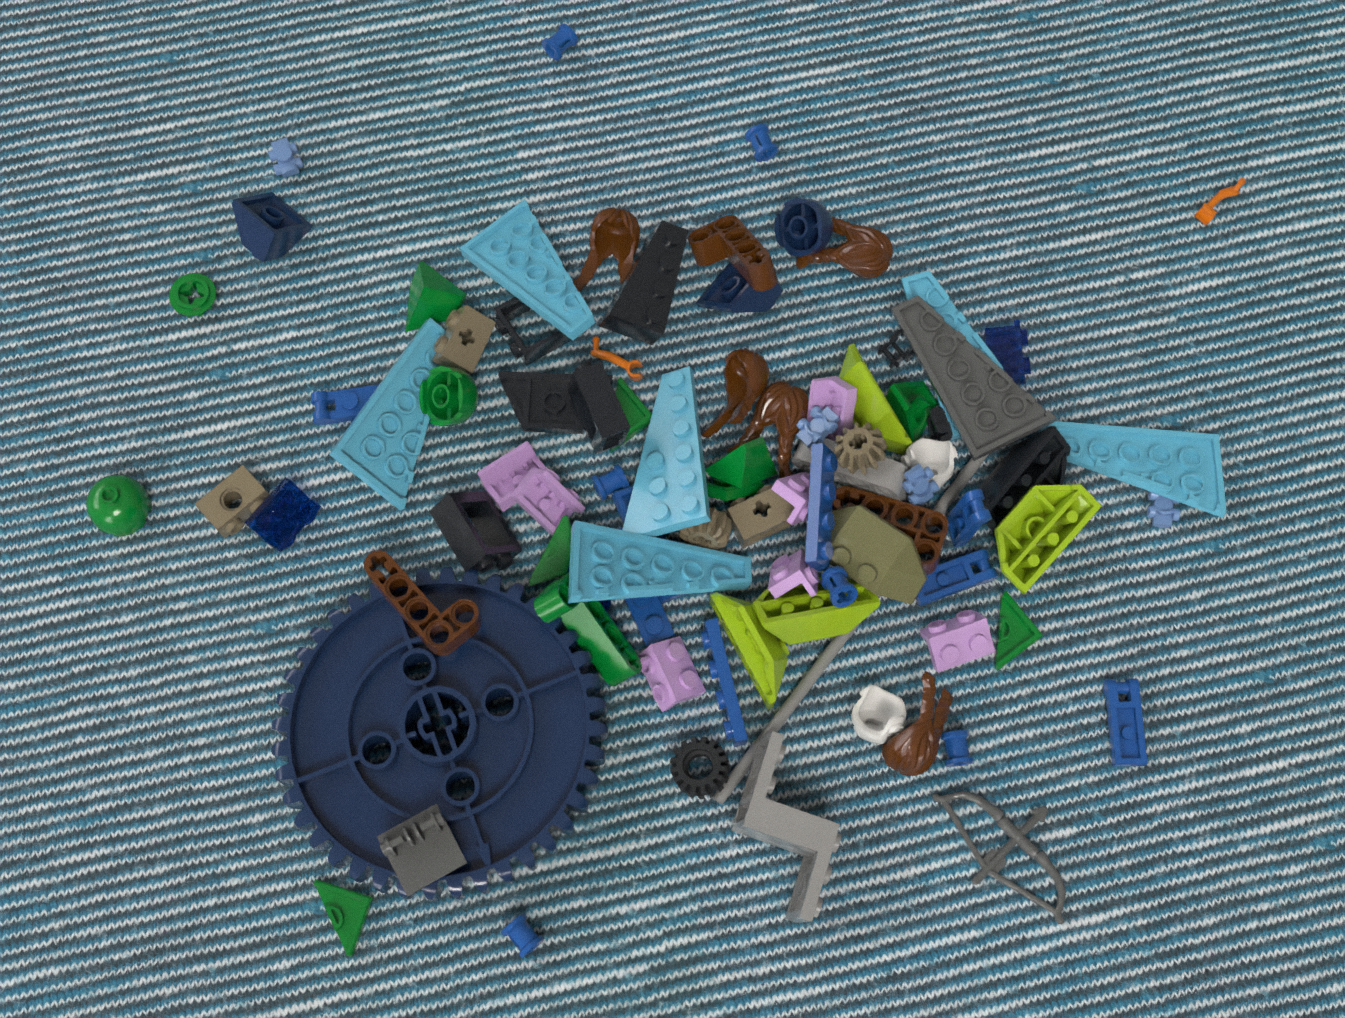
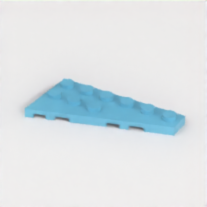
(527, 266)
(1156, 460)

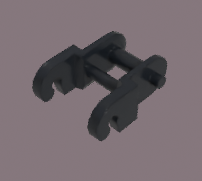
(907, 356)
(939, 425)

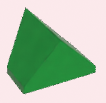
(431, 297)
(912, 406)
(744, 465)

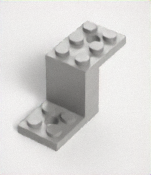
(787, 829)

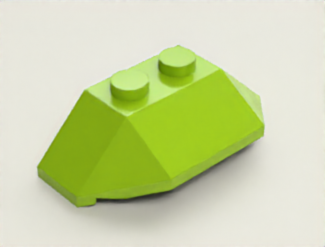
(872, 404)
(1041, 529)
(803, 618)
(756, 647)

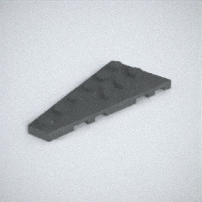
(973, 389)

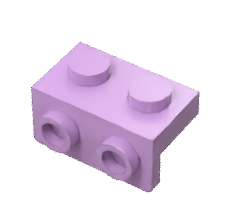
(838, 397)
(507, 472)
(795, 491)
(546, 498)
(790, 572)
(958, 639)
(670, 673)

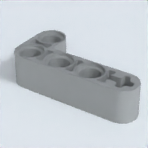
(884, 481)

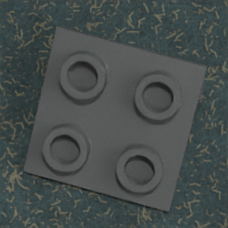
(421, 849)

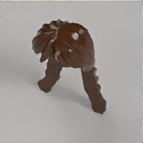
(611, 233)
(864, 252)
(745, 379)
(784, 407)
(917, 746)

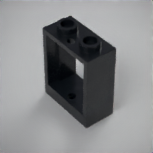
(513, 309)
(598, 407)
(453, 520)

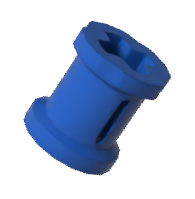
(560, 41)
(761, 142)
(609, 482)
(838, 586)
(957, 748)
(522, 935)

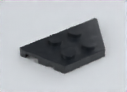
(542, 401)

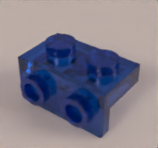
(1007, 346)
(283, 515)

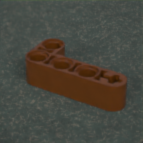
(732, 240)
(892, 510)
(415, 600)

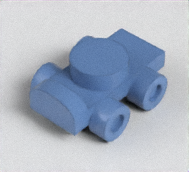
(283, 153)
(816, 430)
(918, 484)
(1162, 511)

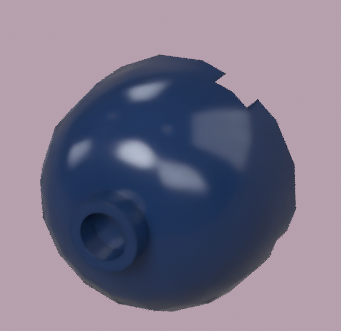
(803, 227)

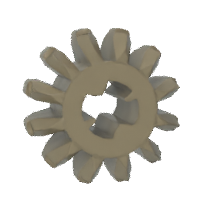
(871, 446)
(709, 534)

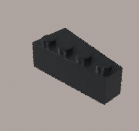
(647, 291)

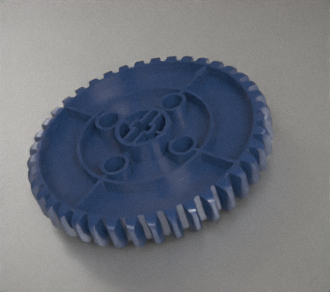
(522, 763)

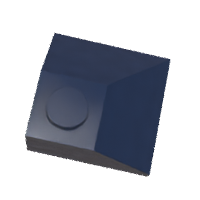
(268, 225)
(735, 295)

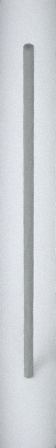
(829, 653)

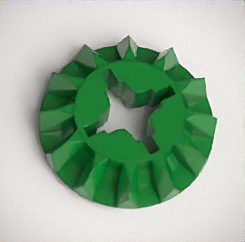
(186, 286)

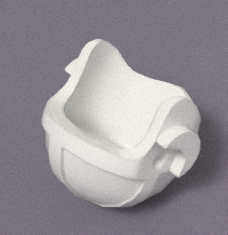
(932, 453)
(878, 715)

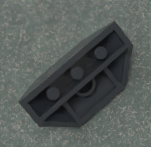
(1029, 463)

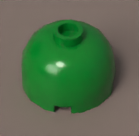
(448, 396)
(118, 505)

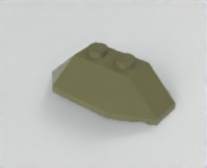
(876, 554)

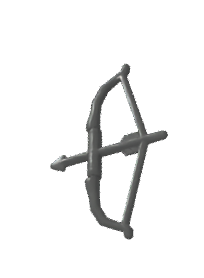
(995, 859)

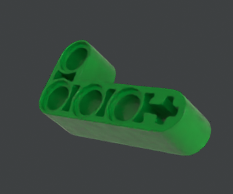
(596, 630)

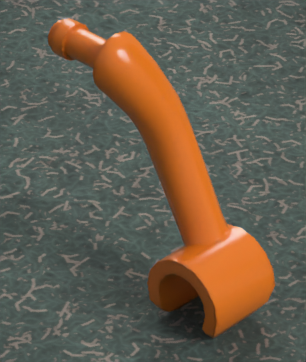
(1207, 212)
(613, 358)

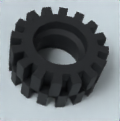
(696, 749)

